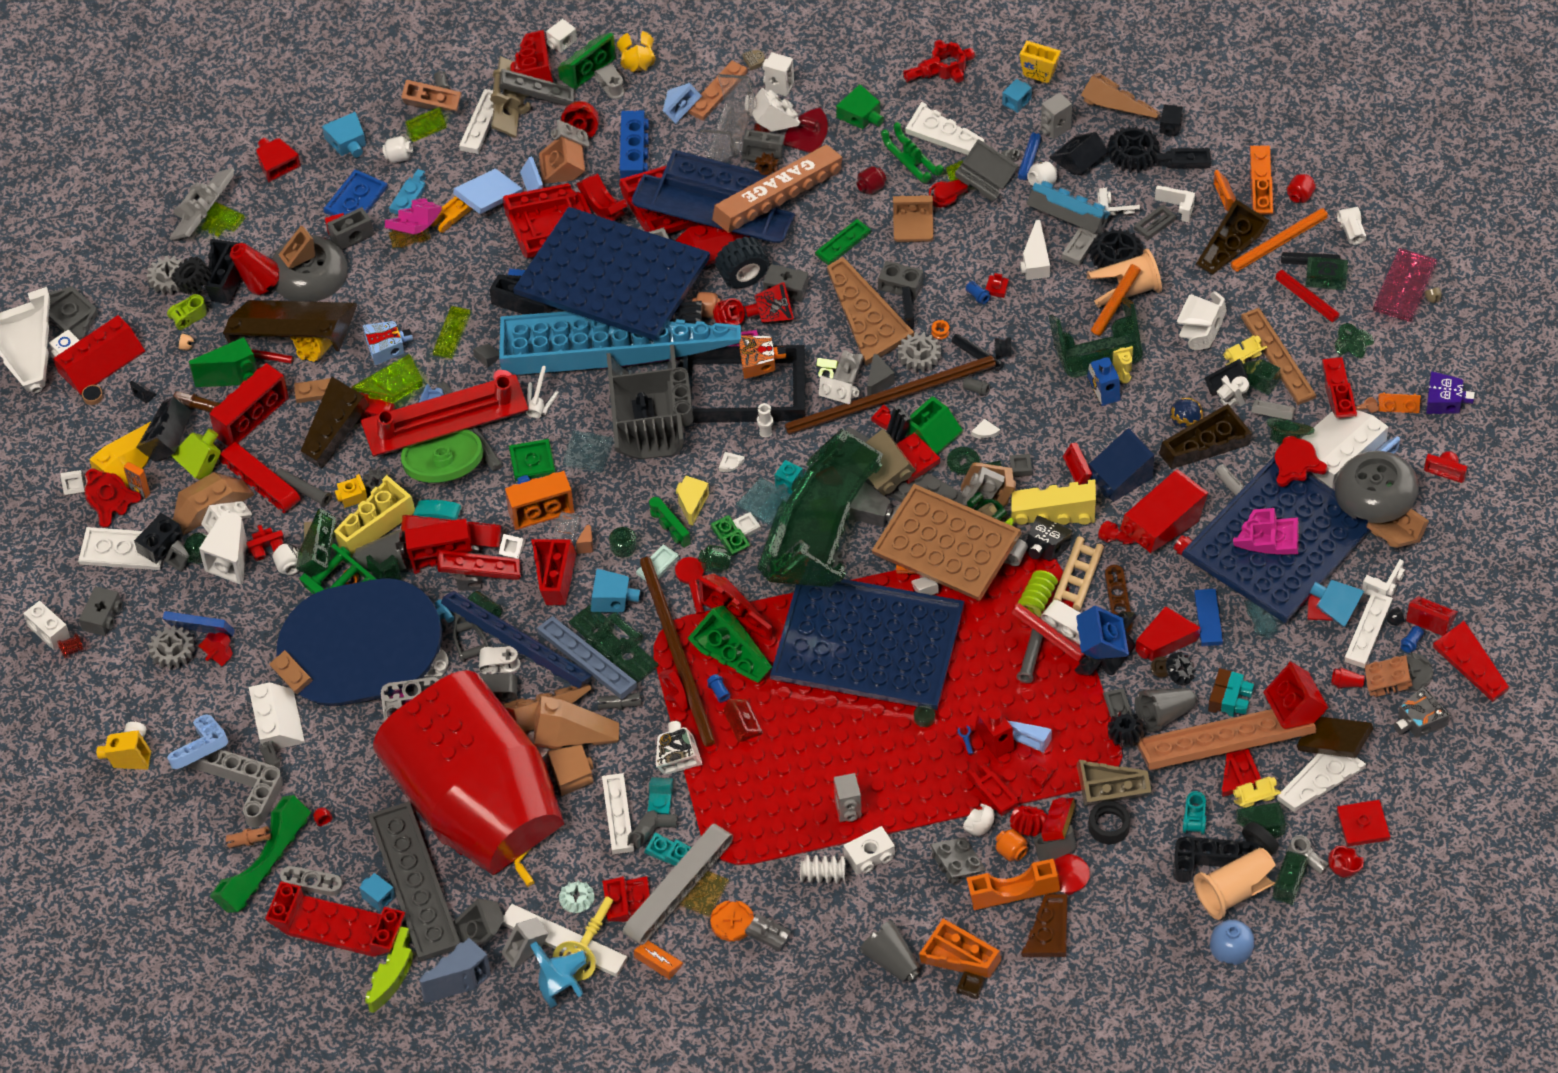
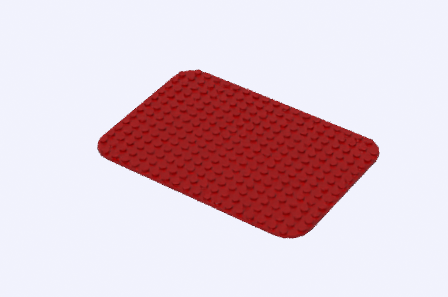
(780, 784)

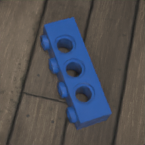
(633, 143)

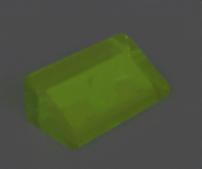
(425, 124)

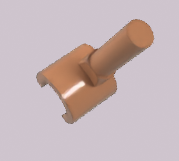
(1370, 403)

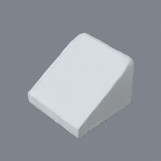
(511, 546)
(925, 586)

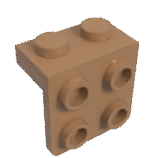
(913, 218)
(1005, 489)
(1401, 531)

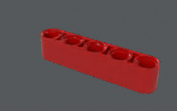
(259, 476)
(481, 533)

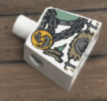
(676, 750)

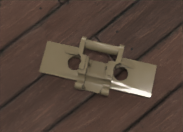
(508, 100)

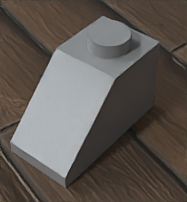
(523, 935)

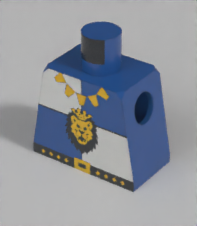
(1099, 376)

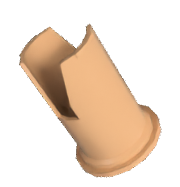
(1147, 279)
(1234, 882)

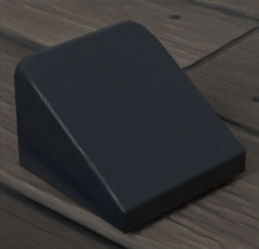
(142, 392)

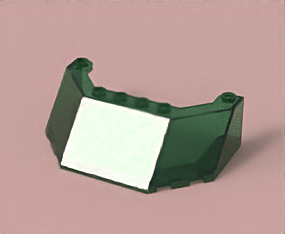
(814, 515)

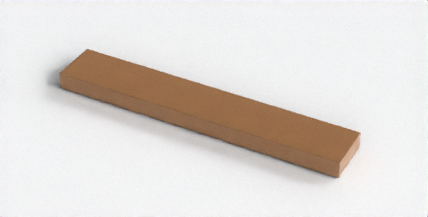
(1279, 356)

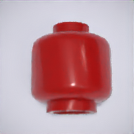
(1301, 188)

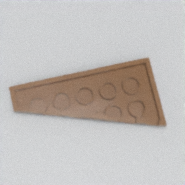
(870, 318)

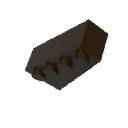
(333, 421)
(1206, 438)

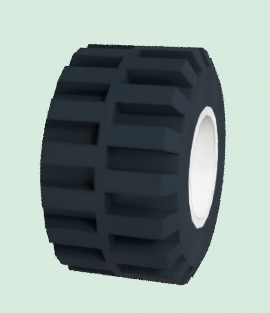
(742, 262)

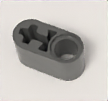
(1055, 848)

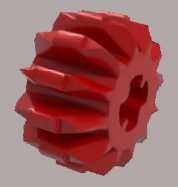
(1028, 820)

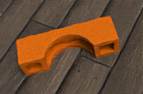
(1036, 881)

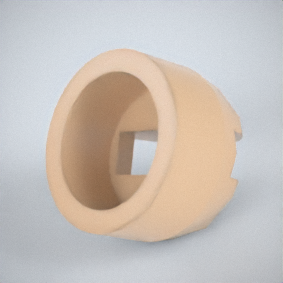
(184, 342)

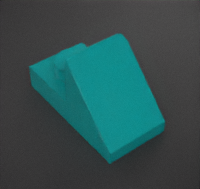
(660, 795)

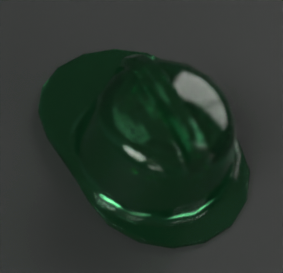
(1282, 428)

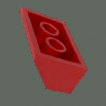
(1295, 697)

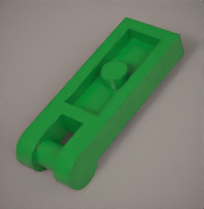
(669, 521)

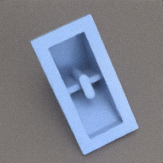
(679, 101)

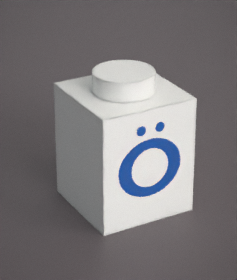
(62, 343)

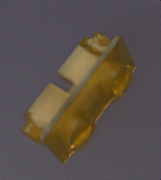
(401, 239)

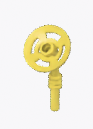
(591, 930)

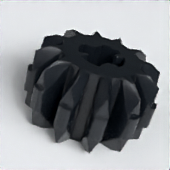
(1125, 729)

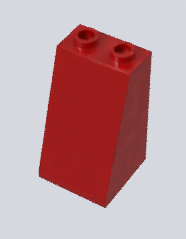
(1165, 512)

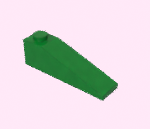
(727, 641)

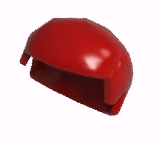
(1344, 861)

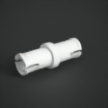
(765, 420)

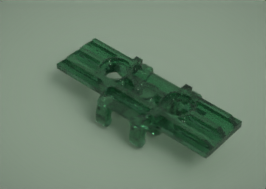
(610, 646)

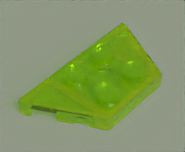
(392, 381)

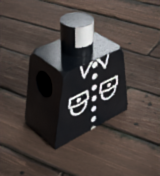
(1047, 539)

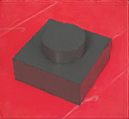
(1020, 465)

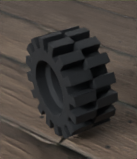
(191, 275)

